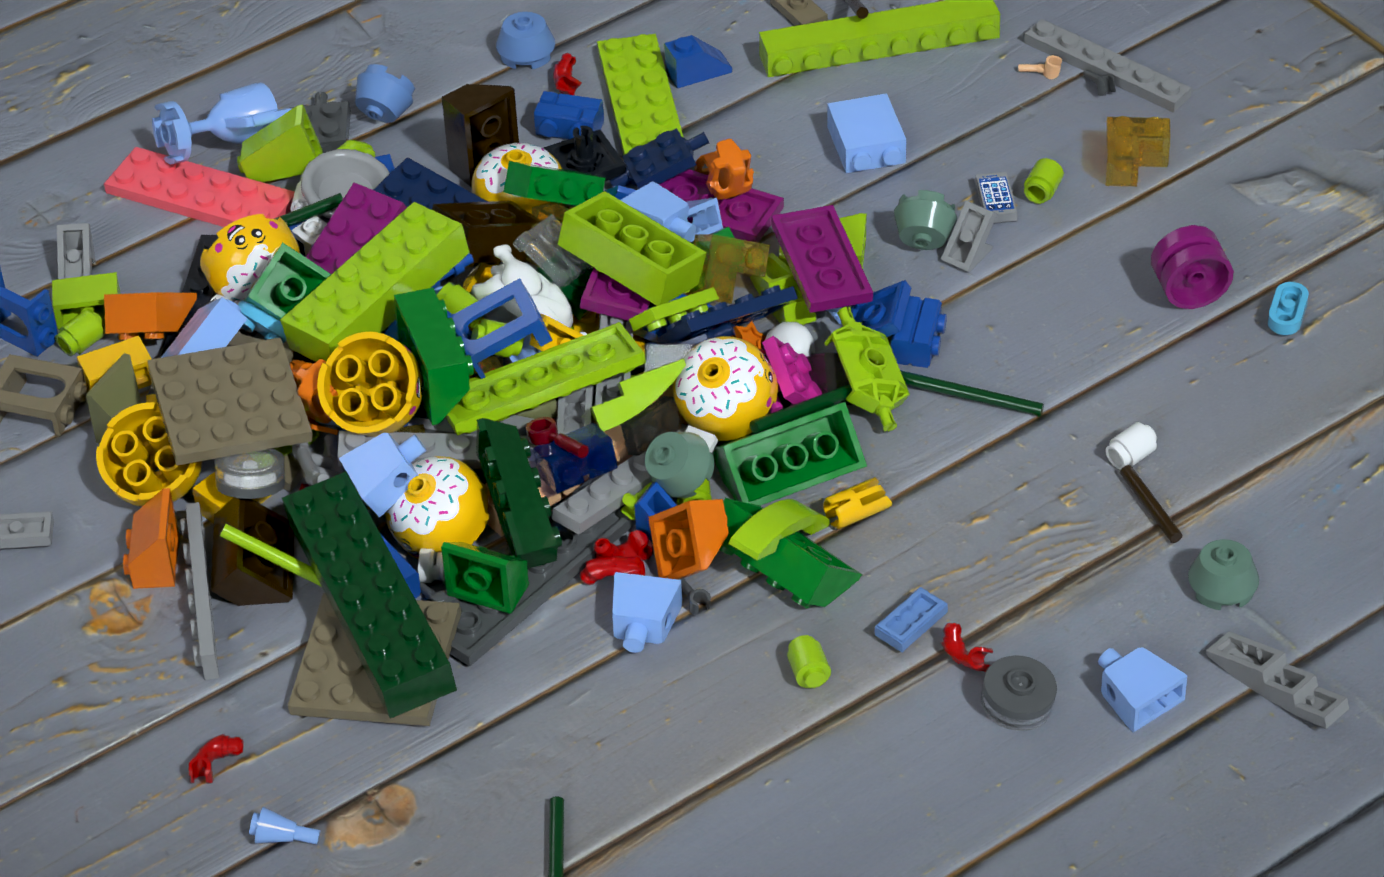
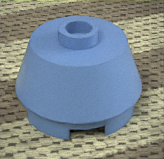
(525, 40)
(382, 94)

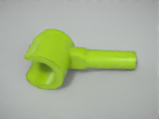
(630, 501)

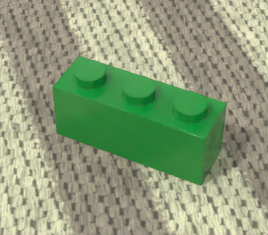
(551, 183)

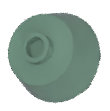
(924, 220)
(679, 463)
(1223, 574)

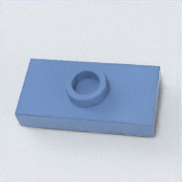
(911, 619)

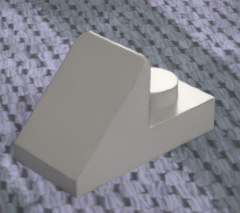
(968, 239)
(74, 250)

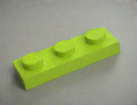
(656, 317)

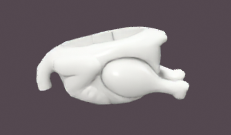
(546, 295)

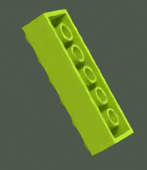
(360, 294)

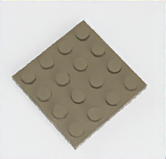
(229, 401)
(334, 681)

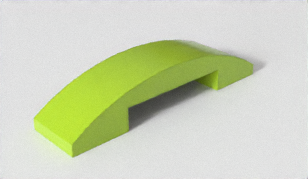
(763, 531)

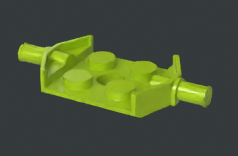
(869, 368)

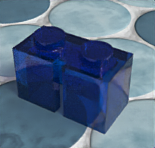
(564, 470)

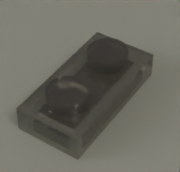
(651, 422)

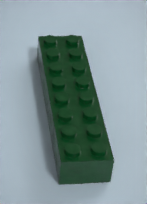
(369, 595)

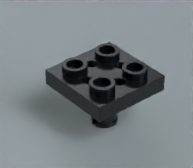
(588, 154)

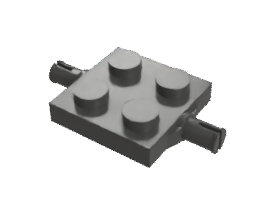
(329, 121)

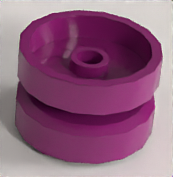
(1192, 267)

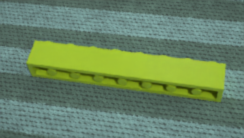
(877, 35)

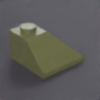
(112, 395)

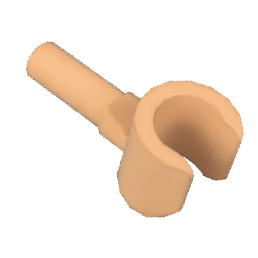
(1050, 69)

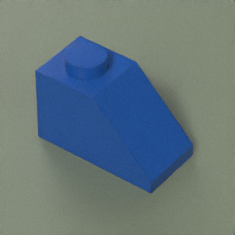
(693, 61)

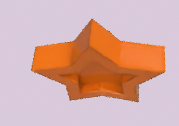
(750, 334)

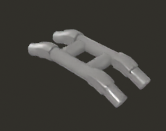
(317, 466)

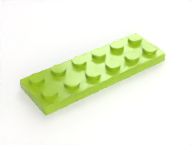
(637, 89)
(546, 376)

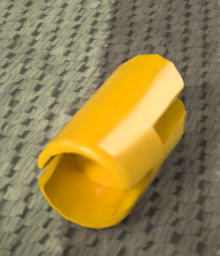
(856, 503)

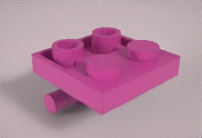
(791, 373)

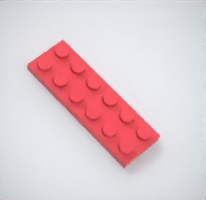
(195, 189)

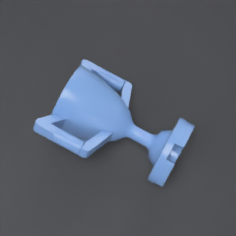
(232, 119)

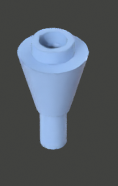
(273, 828)

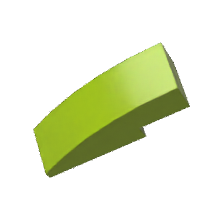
(780, 274)
(636, 395)

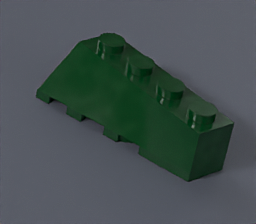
(516, 493)

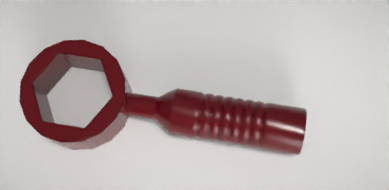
(544, 431)

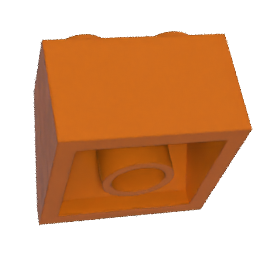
(146, 313)
(688, 537)
(153, 544)

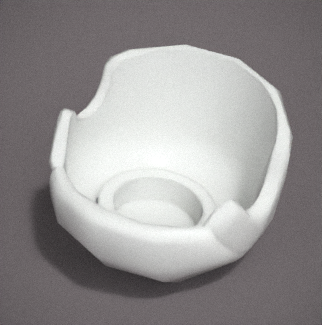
(794, 334)

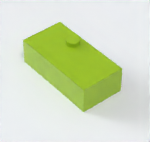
(631, 248)

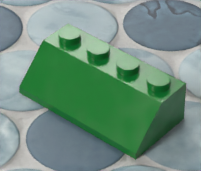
(441, 355)
(790, 456)
(797, 564)

